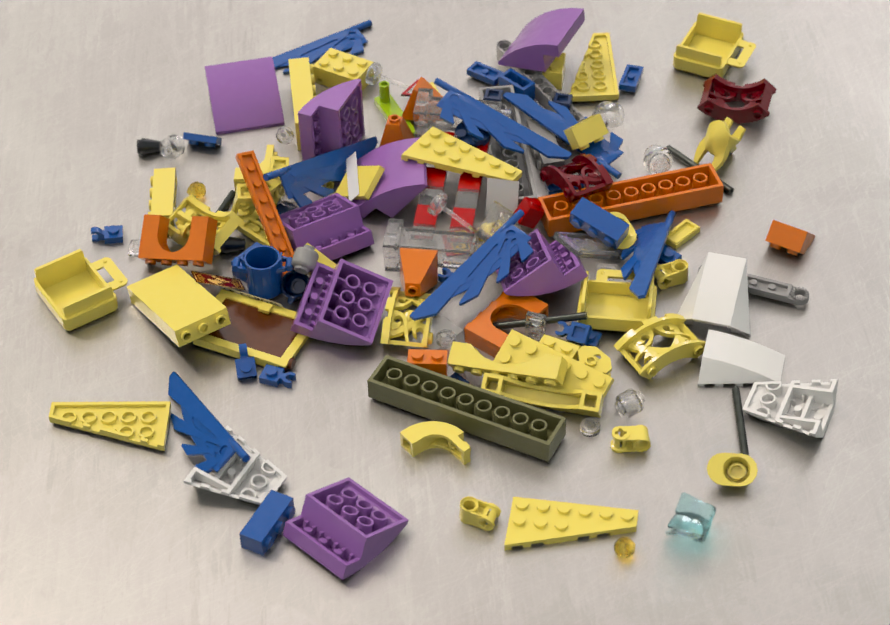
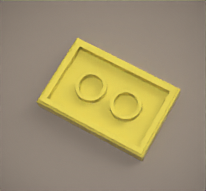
(367, 179)

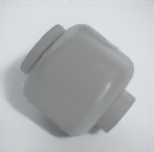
(304, 259)

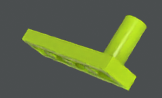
(388, 105)

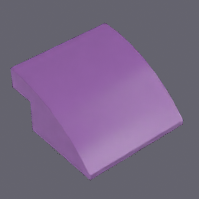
(543, 39)
(244, 95)
(332, 119)
(399, 181)
(329, 225)
(545, 271)
(342, 304)
(344, 527)

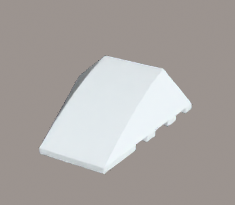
(719, 294)
(737, 361)
(795, 405)
(239, 479)

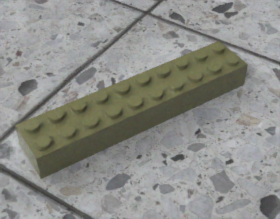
(467, 407)

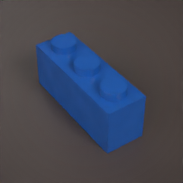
(599, 223)
(267, 522)

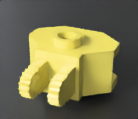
(587, 356)

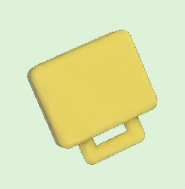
(712, 47)
(76, 289)
(612, 304)

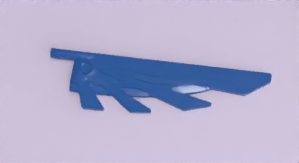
(340, 41)
(557, 122)
(499, 126)
(317, 171)
(646, 254)
(475, 270)
(205, 430)

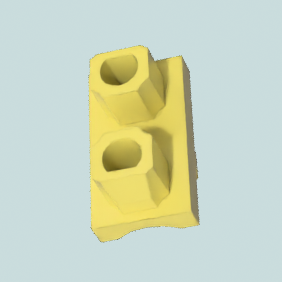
(184, 222)

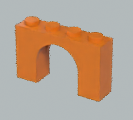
(196, 251)
(485, 335)

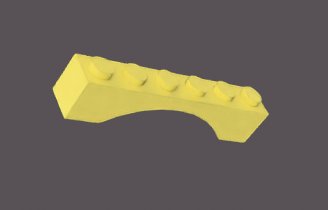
(544, 369)
(566, 400)

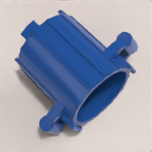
(263, 270)

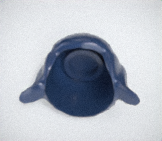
(294, 285)

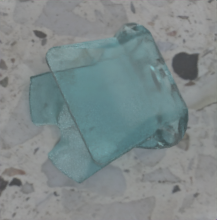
(684, 523)

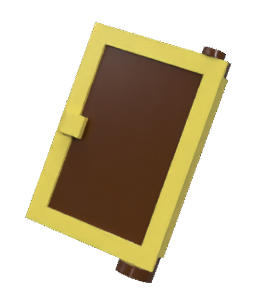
(260, 326)

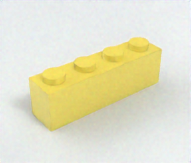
(163, 193)

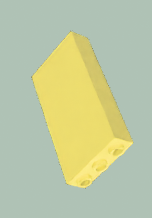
(178, 305)

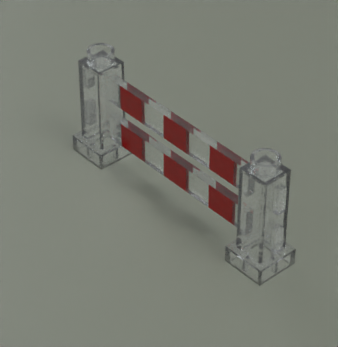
(459, 242)

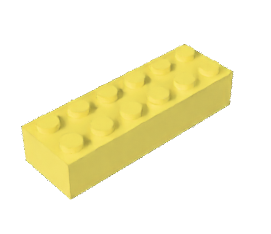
(302, 87)

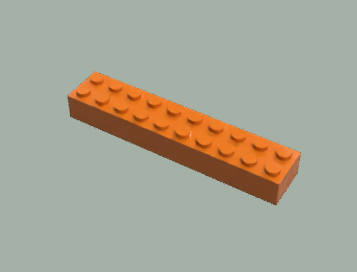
(641, 196)

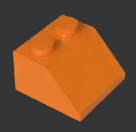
(789, 237)
(430, 359)

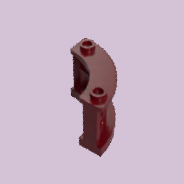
(720, 91)
(583, 165)

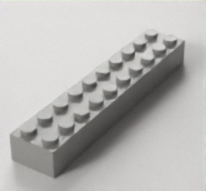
(515, 159)

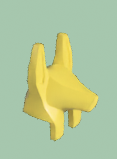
(719, 142)

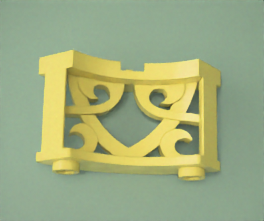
(243, 203)
(226, 222)
(671, 326)
(392, 329)

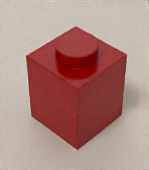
(533, 212)

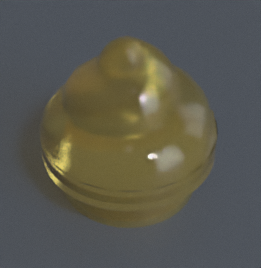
(197, 190)
(624, 547)

